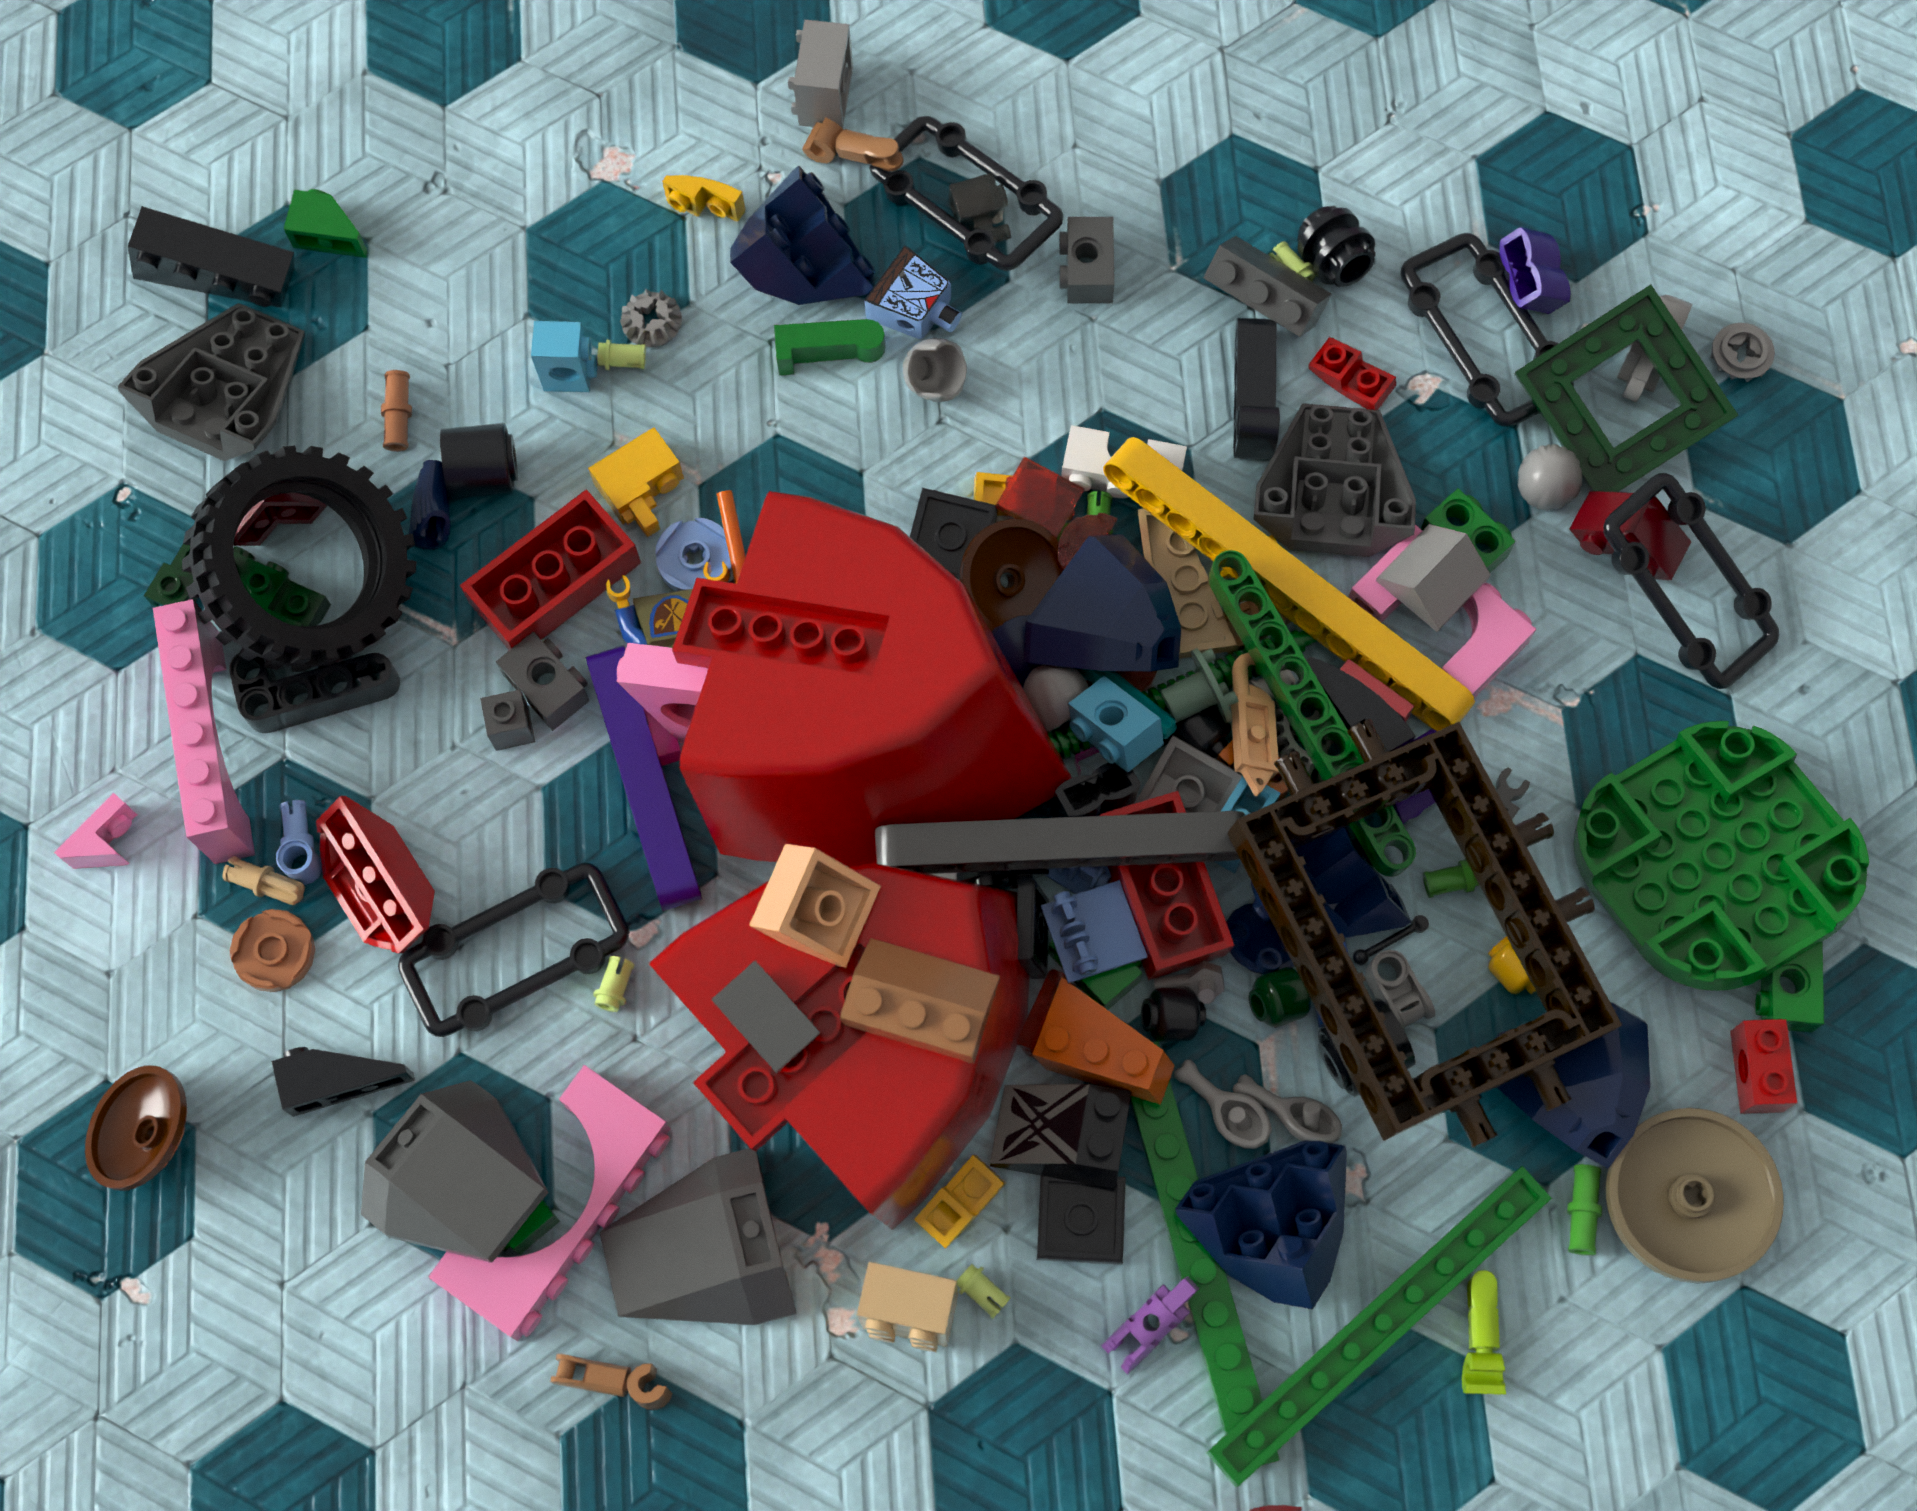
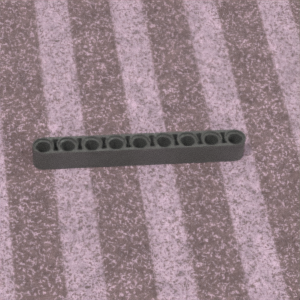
(1057, 842)

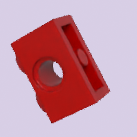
(1763, 1066)

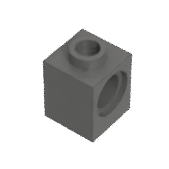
(507, 720)

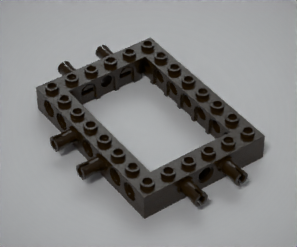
(1509, 879)

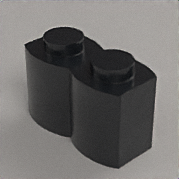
(1092, 795)

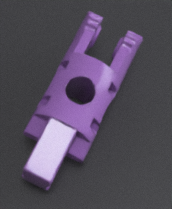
(1170, 1311)

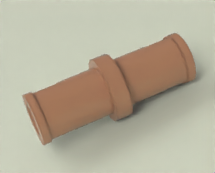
(396, 410)

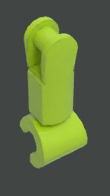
(1483, 1368)

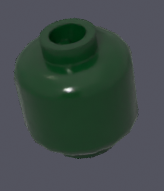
(1279, 998)

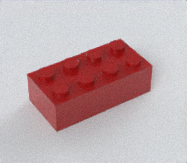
(551, 572)
(1172, 904)

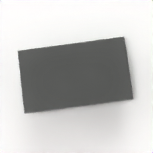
(765, 1016)

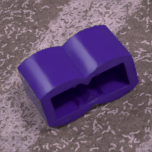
(1535, 270)

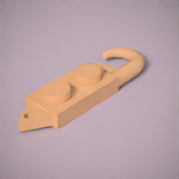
(1253, 729)

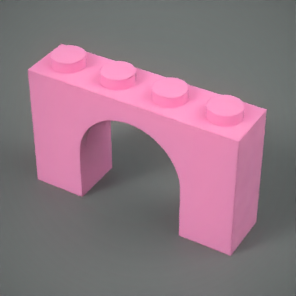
(1497, 629)
(662, 685)

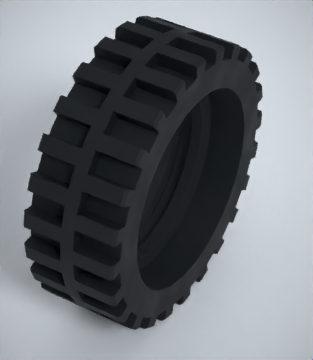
(355, 501)

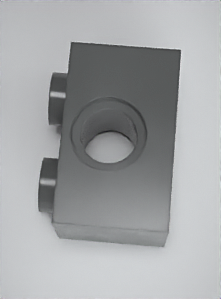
(1090, 239)
(551, 701)

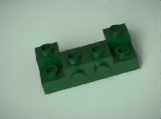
(265, 584)

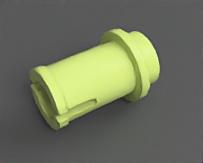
(1290, 259)
(621, 355)
(613, 986)
(980, 1288)

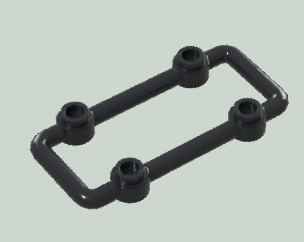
(978, 243)
(1424, 301)
(1633, 559)
(442, 942)

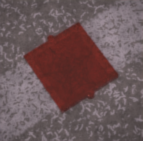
(1039, 496)

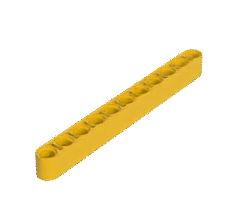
(1289, 583)

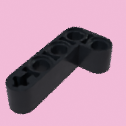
(1255, 389)
(318, 685)

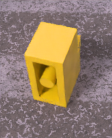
(635, 476)

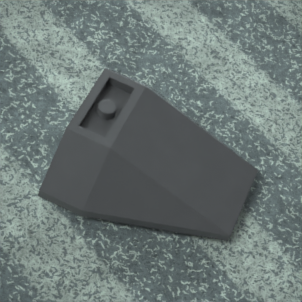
(218, 382)
(1336, 484)
(452, 1175)
(701, 1250)

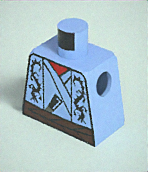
(912, 297)

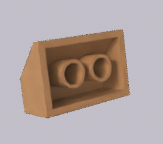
(920, 1000)

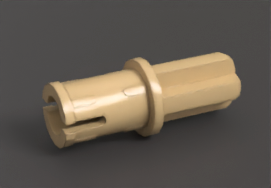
(263, 881)

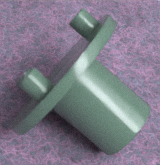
(1199, 691)

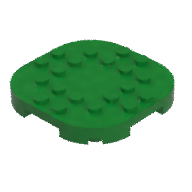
(1719, 857)

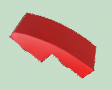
(1351, 376)

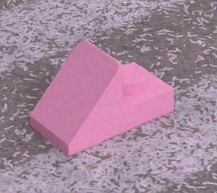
(90, 842)

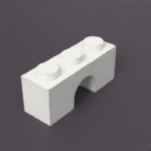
(1088, 453)

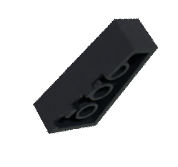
(208, 260)

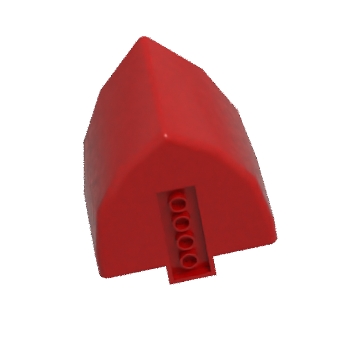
(850, 693)
(866, 1104)

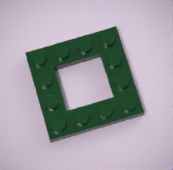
(1649, 323)

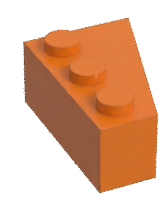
(1100, 1048)

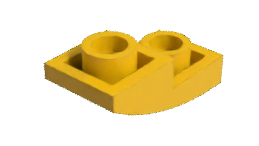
(696, 193)

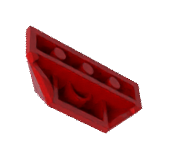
(374, 876)

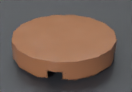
(272, 950)

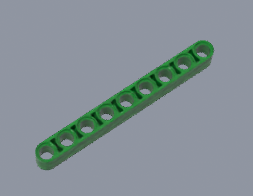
(1306, 692)

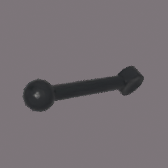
(1418, 924)

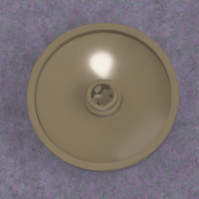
(1695, 1196)

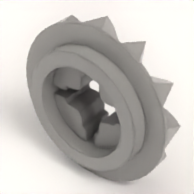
(657, 331)
(1759, 351)

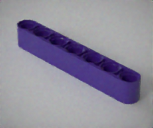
(644, 785)

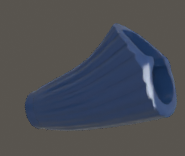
(430, 508)

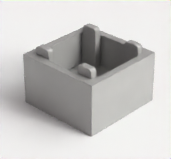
(822, 73)

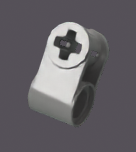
(1401, 992)

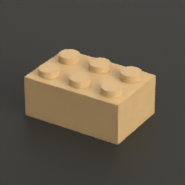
(907, 1306)

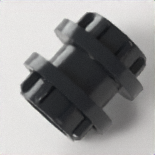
(1336, 246)

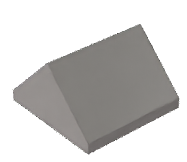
(1435, 574)

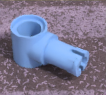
(297, 842)

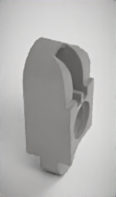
(1637, 367)

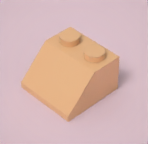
(815, 904)

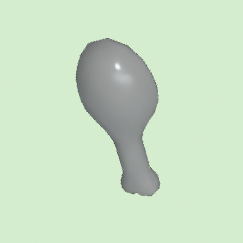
(1235, 1114)
(1301, 1116)

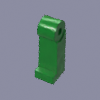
(827, 342)

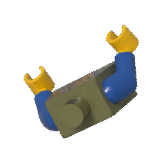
(654, 618)

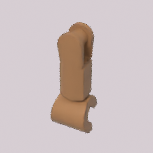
(830, 138)
(612, 1380)

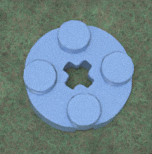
(691, 537)

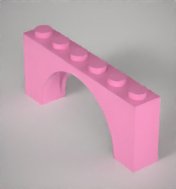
(208, 801)
(517, 1287)

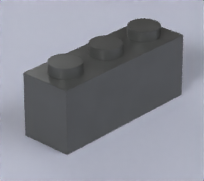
(1267, 286)

